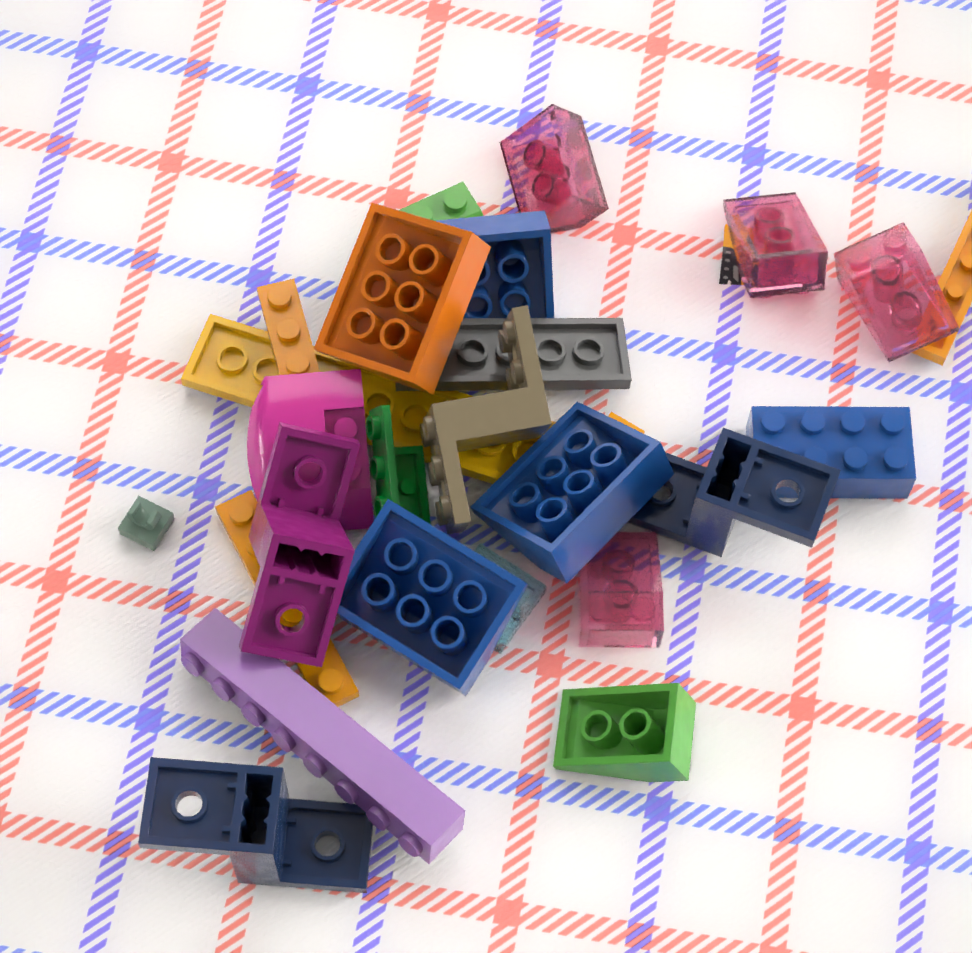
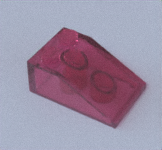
(775, 245)
(895, 292)
(622, 594)

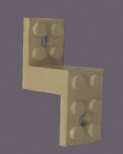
(486, 420)

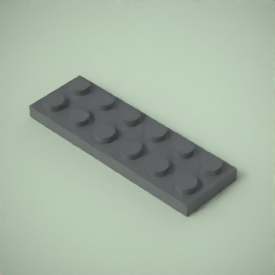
(569, 350)

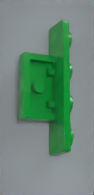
(397, 470)

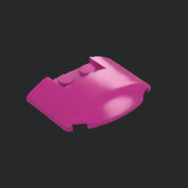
(318, 402)

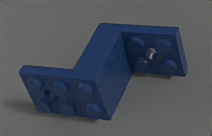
(740, 487)
(256, 824)

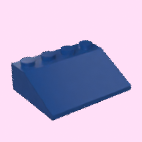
(517, 265)
(574, 490)
(428, 597)

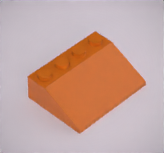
(403, 297)

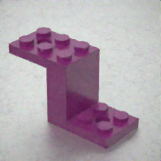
(300, 546)

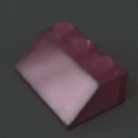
(554, 169)

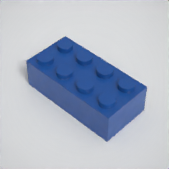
(865, 443)

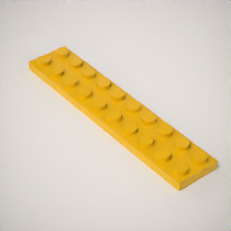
(236, 358)

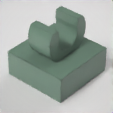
(146, 523)

